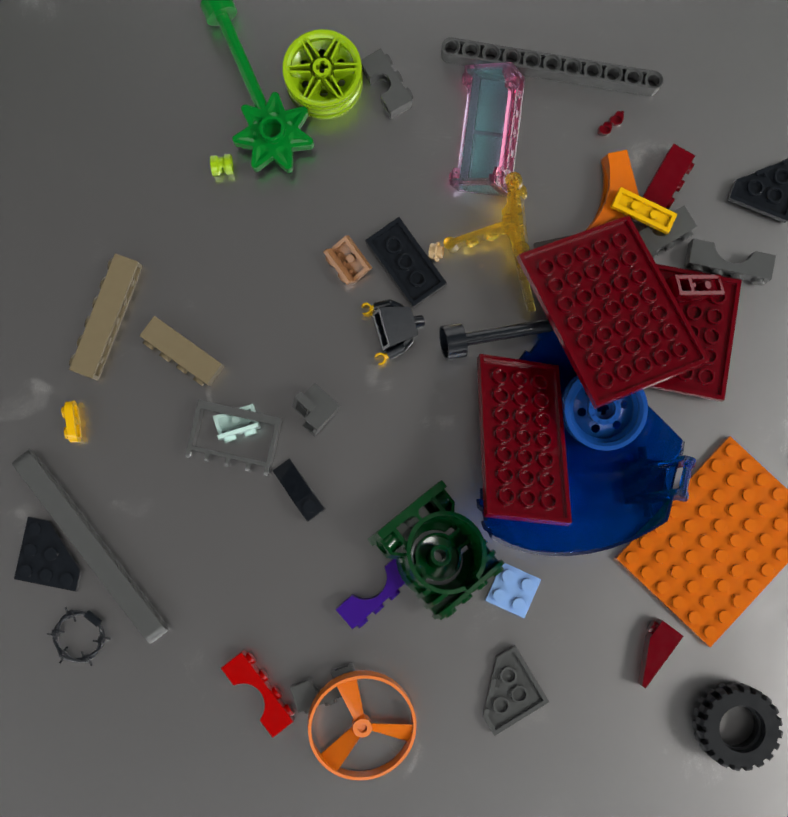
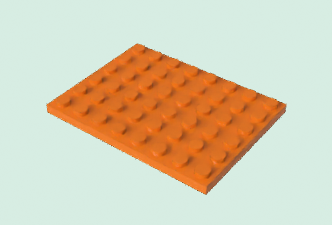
(717, 544)

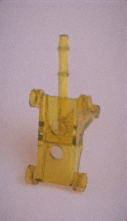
(512, 225)

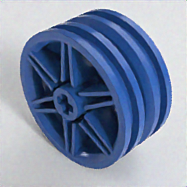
(607, 438)

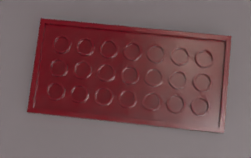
(522, 441)

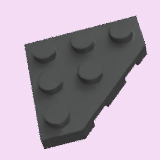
(511, 692)

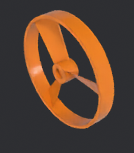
(338, 751)

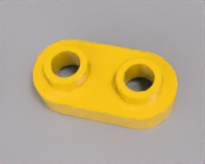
(71, 415)

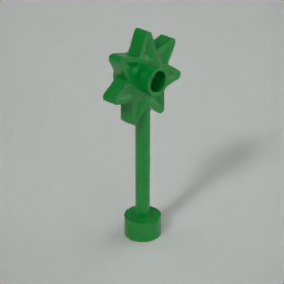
(271, 129)

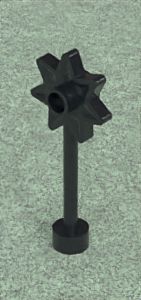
(455, 341)

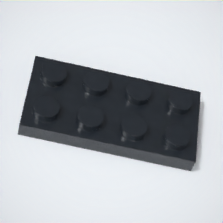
(406, 262)

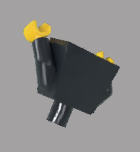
(394, 326)

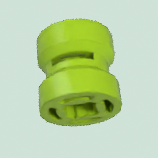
(221, 164)

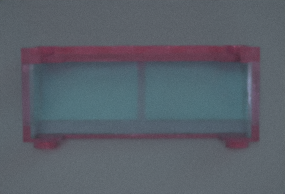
(489, 128)

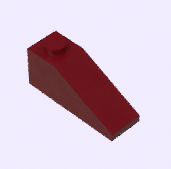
(695, 287)
(658, 646)

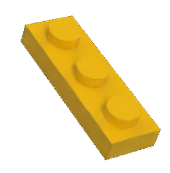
(643, 210)

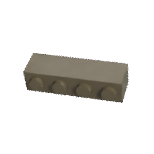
(182, 351)

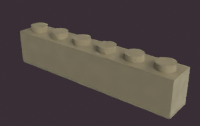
(105, 316)

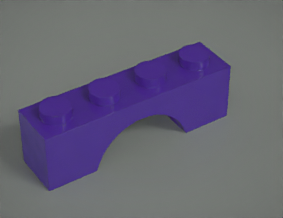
(356, 609)

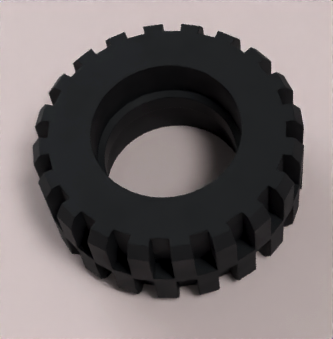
(764, 734)

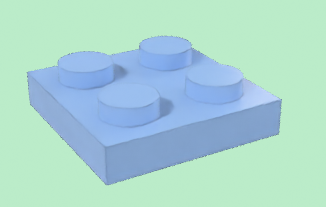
(513, 590)

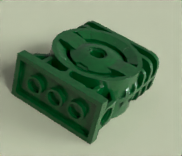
(477, 564)

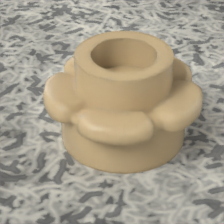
(436, 251)

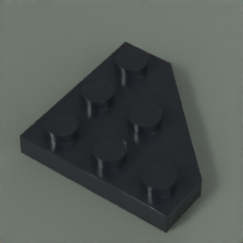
(764, 191)
(46, 558)

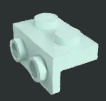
(232, 426)

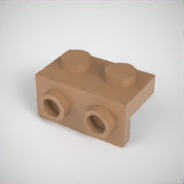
(347, 260)

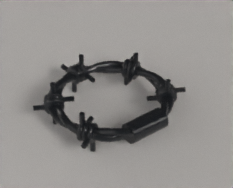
(96, 621)

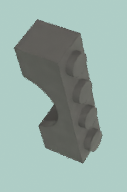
(703, 256)

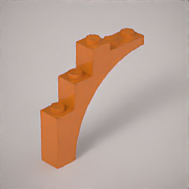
(616, 174)

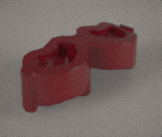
(615, 120)

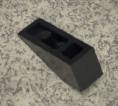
(299, 490)

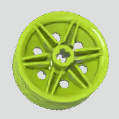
(336, 48)

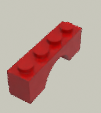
(244, 671)

